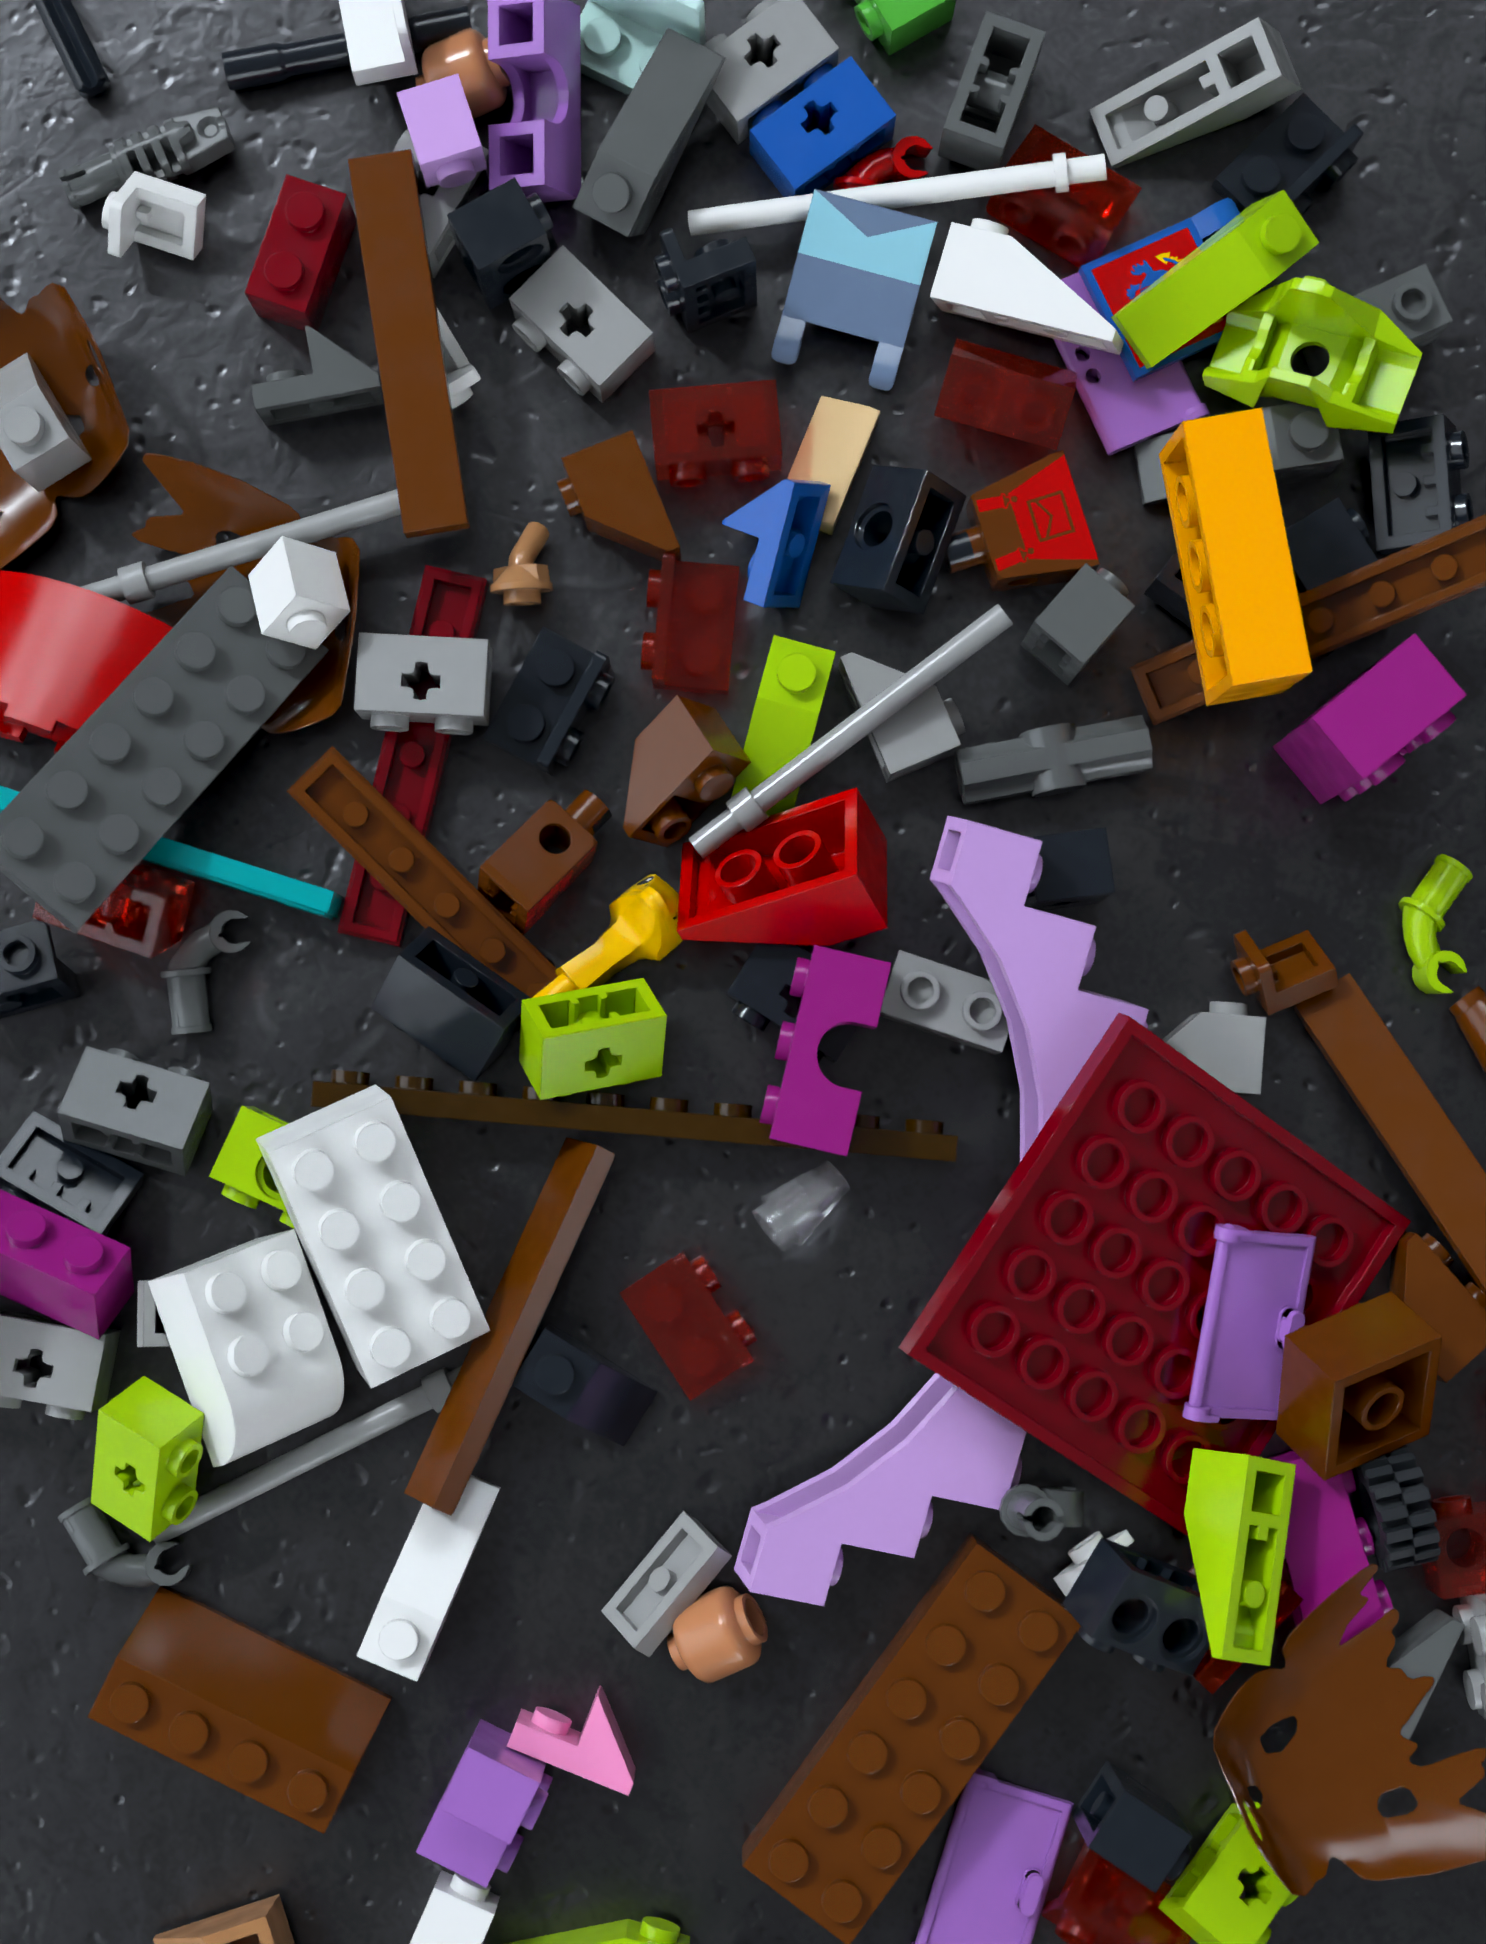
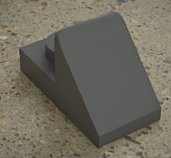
(335, 385)

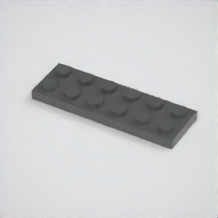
(148, 753)

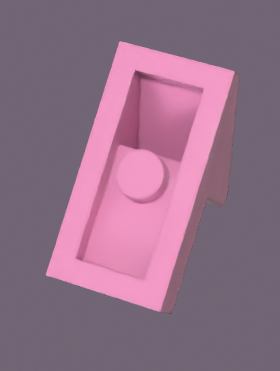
(593, 1753)

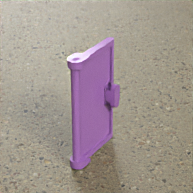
(1125, 409)
(1238, 1349)
(981, 1876)

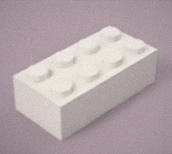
(373, 1234)

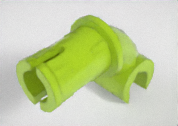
(1424, 918)

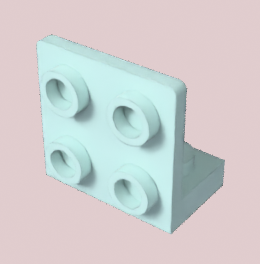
(623, 35)

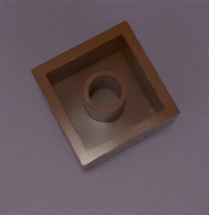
(1358, 1384)

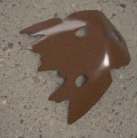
(60, 347)
(224, 503)
(1344, 1755)

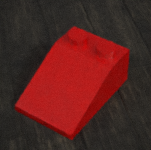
(790, 880)

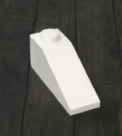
(1001, 283)
(426, 1582)

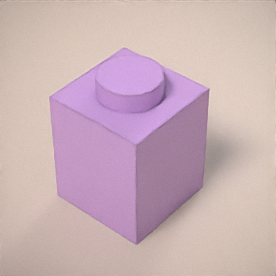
(443, 132)

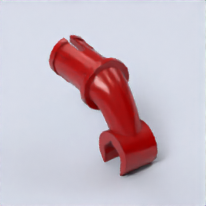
(885, 165)

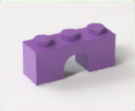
(542, 58)

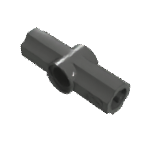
(1053, 760)

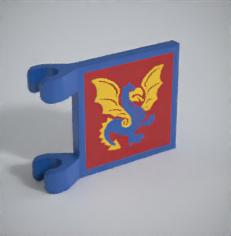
(1131, 269)

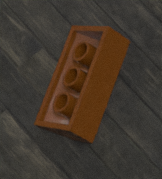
(240, 1708)

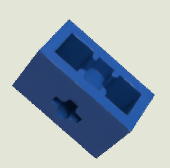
(810, 161)

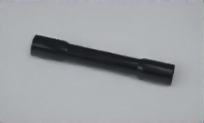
(279, 61)

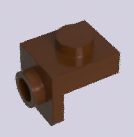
(1283, 971)

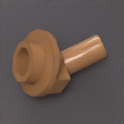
(522, 580)

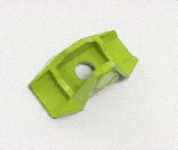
(1368, 354)

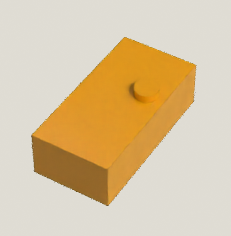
(1234, 557)

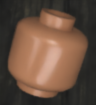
(467, 55)
(718, 1634)

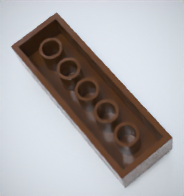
(909, 1739)

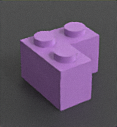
(484, 1806)

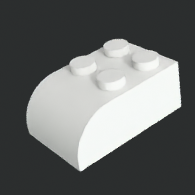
(251, 1344)

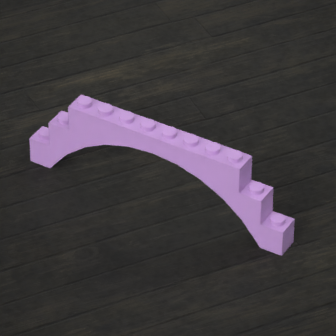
(944, 1437)

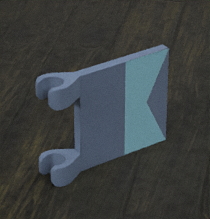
(856, 276)

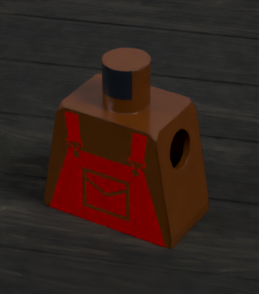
(1026, 529)
(527, 879)

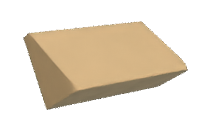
(835, 451)

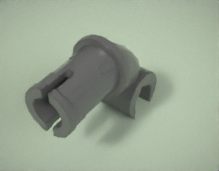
(188, 974)
(1042, 1511)
(110, 1559)

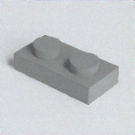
(666, 1583)

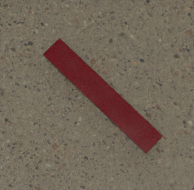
(413, 760)

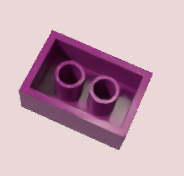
(1372, 723)

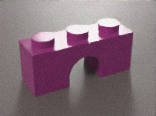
(833, 992)

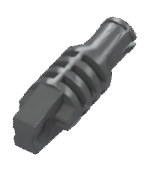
(162, 152)

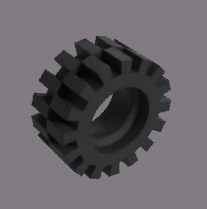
(1397, 1510)

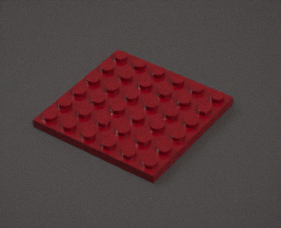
(1098, 1261)

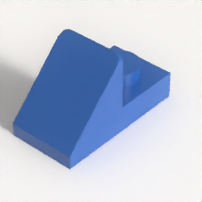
(787, 530)

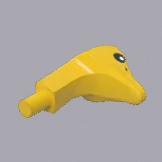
(639, 928)

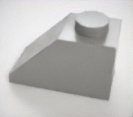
(35, 428)
(913, 736)
(1224, 1045)

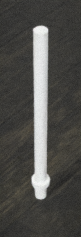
(930, 190)

